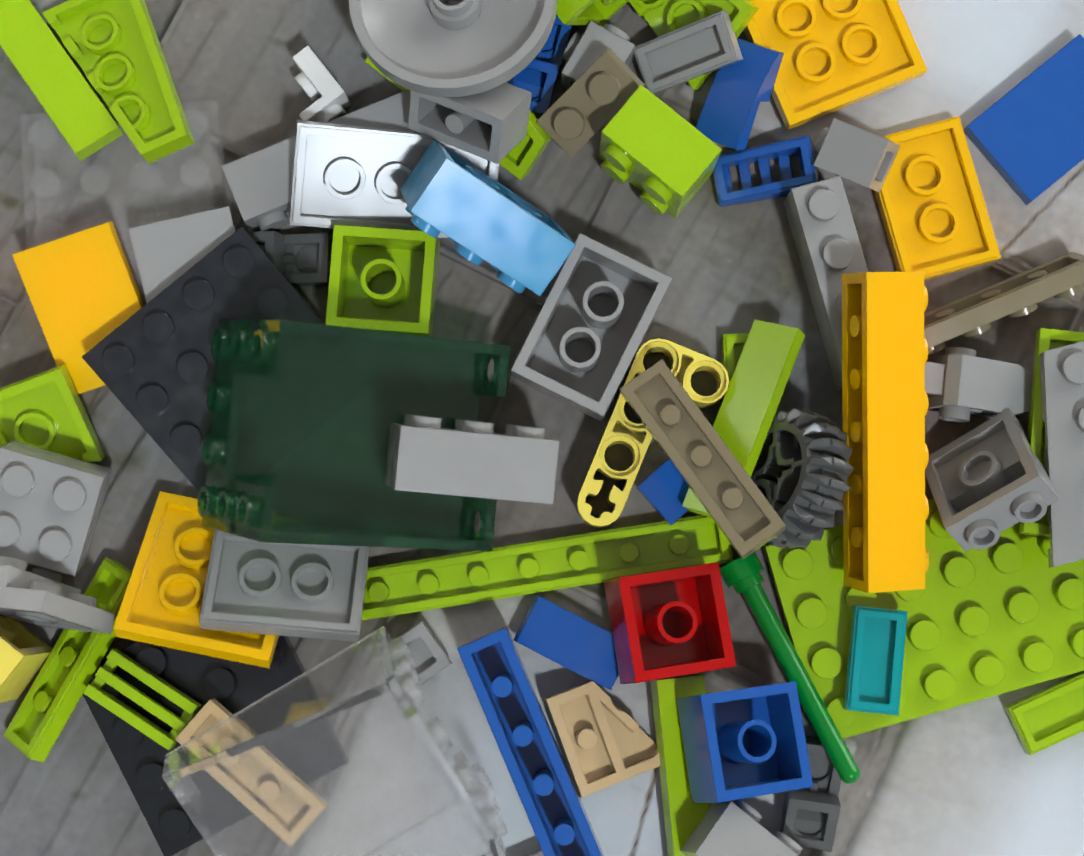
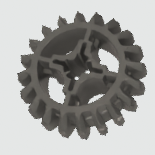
(803, 474)

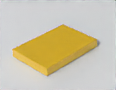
(935, 203)
(79, 295)

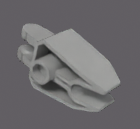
(975, 386)

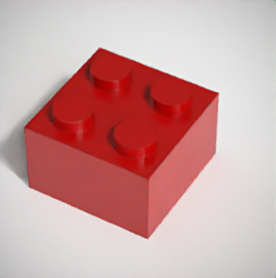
(669, 623)

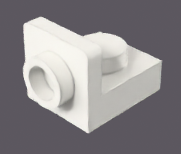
(316, 83)

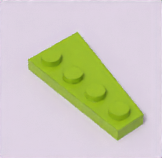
(127, 68)

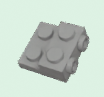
(988, 482)
(44, 601)

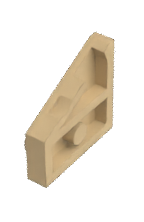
(598, 738)

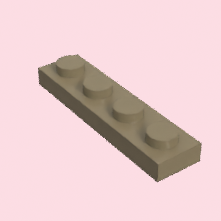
(1010, 297)
(703, 459)

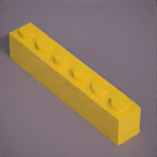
(886, 429)

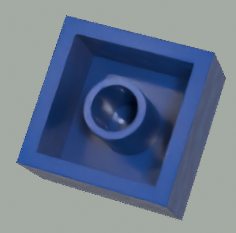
(744, 743)

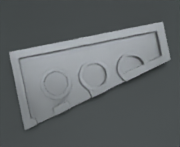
(1064, 452)

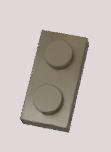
(590, 102)

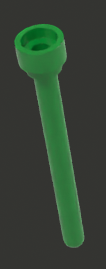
(746, 579)

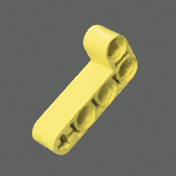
(636, 436)

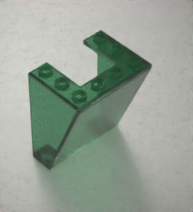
(308, 431)

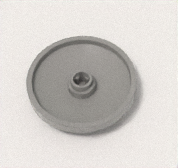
(452, 44)

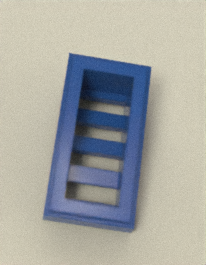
(763, 154)

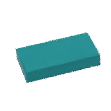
(875, 660)

